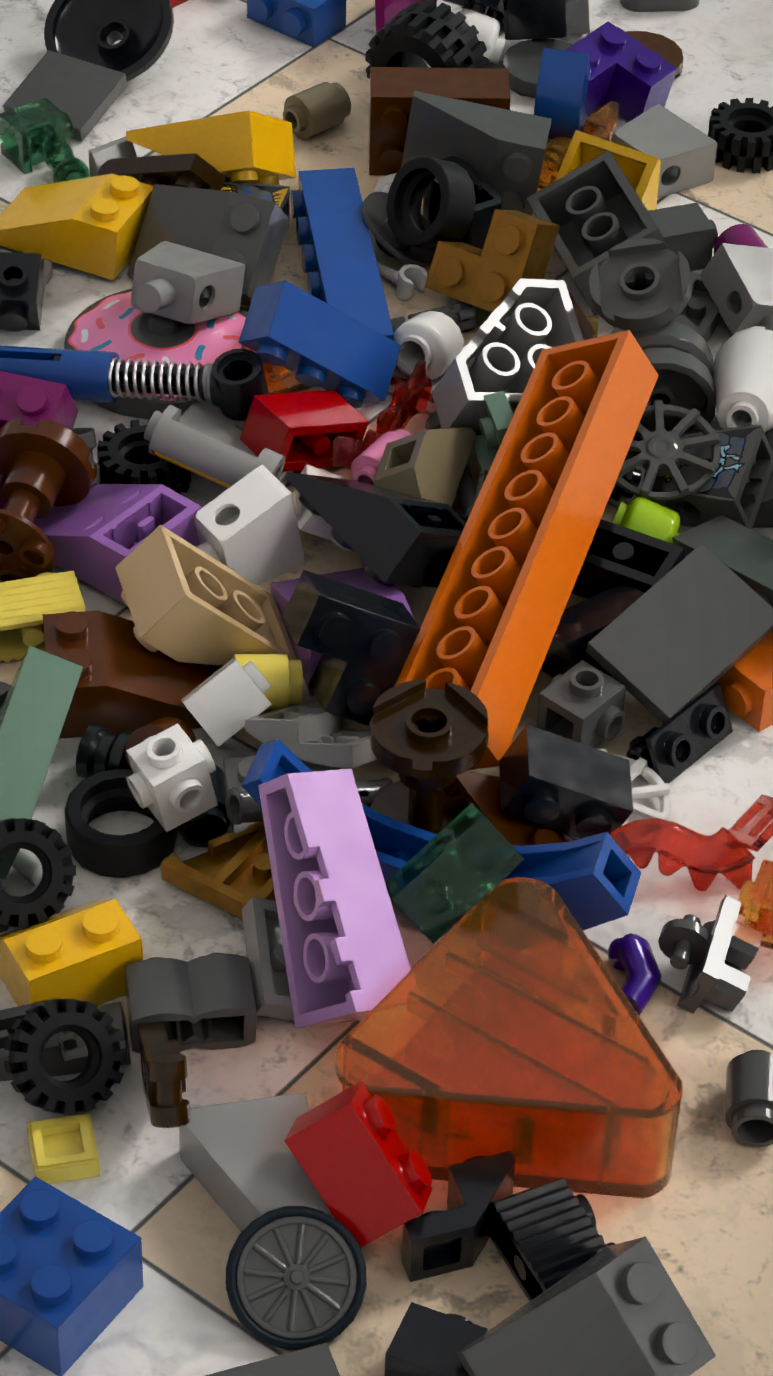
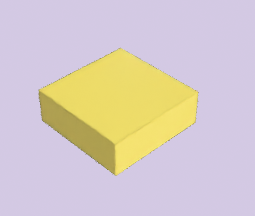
(63, 1148)

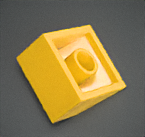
(71, 955)

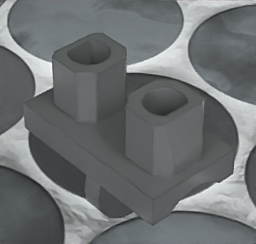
(705, 952)

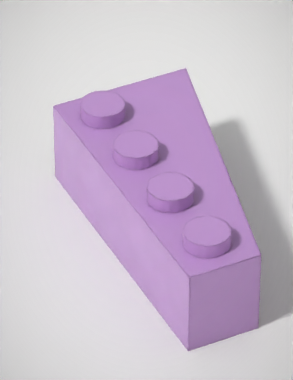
(330, 898)

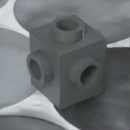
(583, 705)

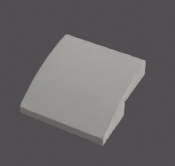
(313, 736)

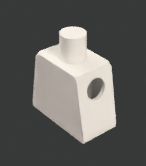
(252, 528)

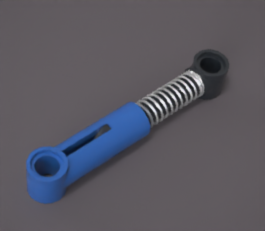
(102, 377)

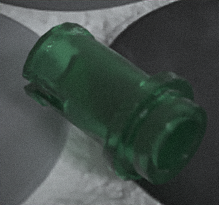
(65, 164)

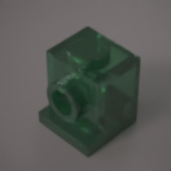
(30, 132)

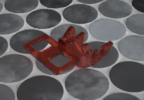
(408, 399)
(701, 854)

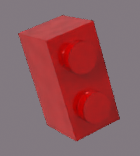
(301, 426)
(360, 1163)

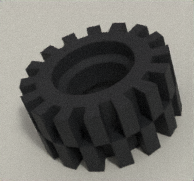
(743, 134)
(127, 460)
(56, 877)
(101, 1068)

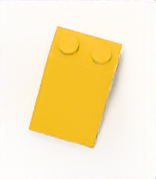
(238, 144)
(79, 222)

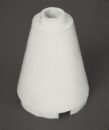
(745, 379)

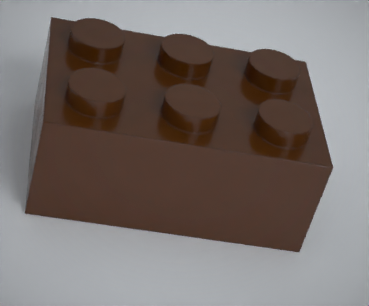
(392, 100)

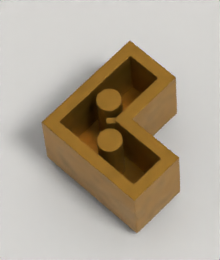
(513, 249)

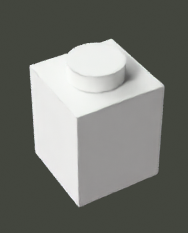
(228, 699)

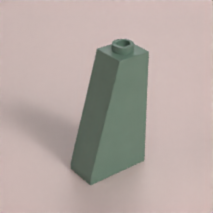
(30, 732)

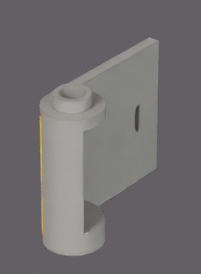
(207, 444)

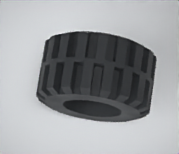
(429, 34)

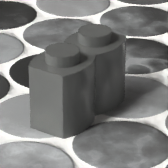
(199, 1000)

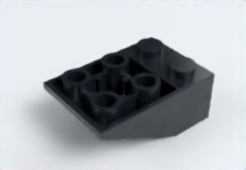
(393, 532)

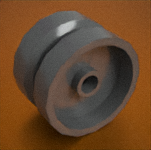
(683, 371)

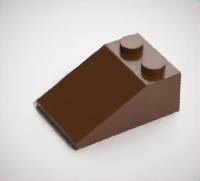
(120, 678)

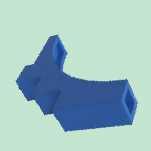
(587, 873)

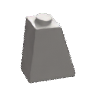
(243, 1156)

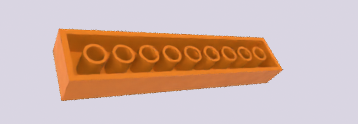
(532, 528)

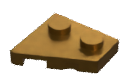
(228, 873)

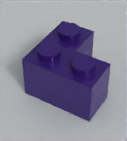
(624, 72)

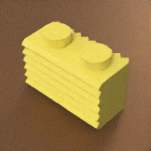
(23, 609)

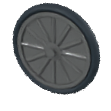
(296, 1277)

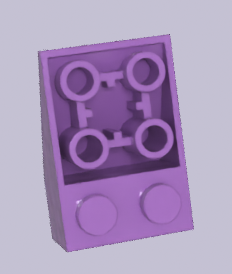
(110, 525)

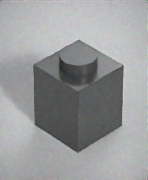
(688, 231)

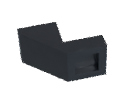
(455, 1237)

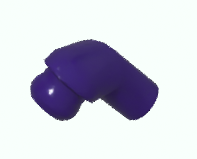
(641, 968)

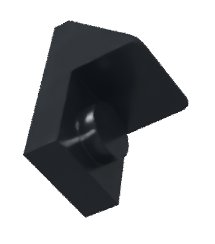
(545, 18)

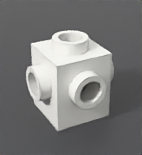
(172, 777)

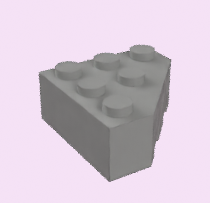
(505, 351)

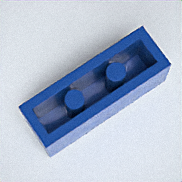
(319, 343)

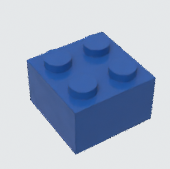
(62, 1275)

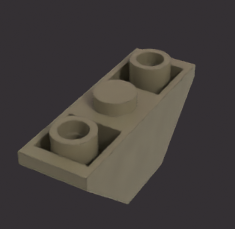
(427, 463)

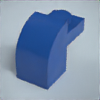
(563, 91)

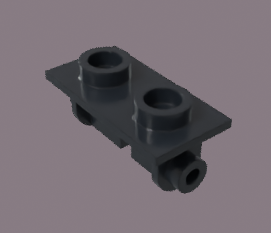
(684, 736)

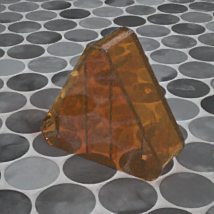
(524, 1049)

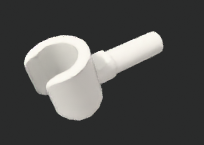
(406, 279)

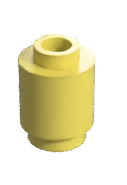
(282, 674)

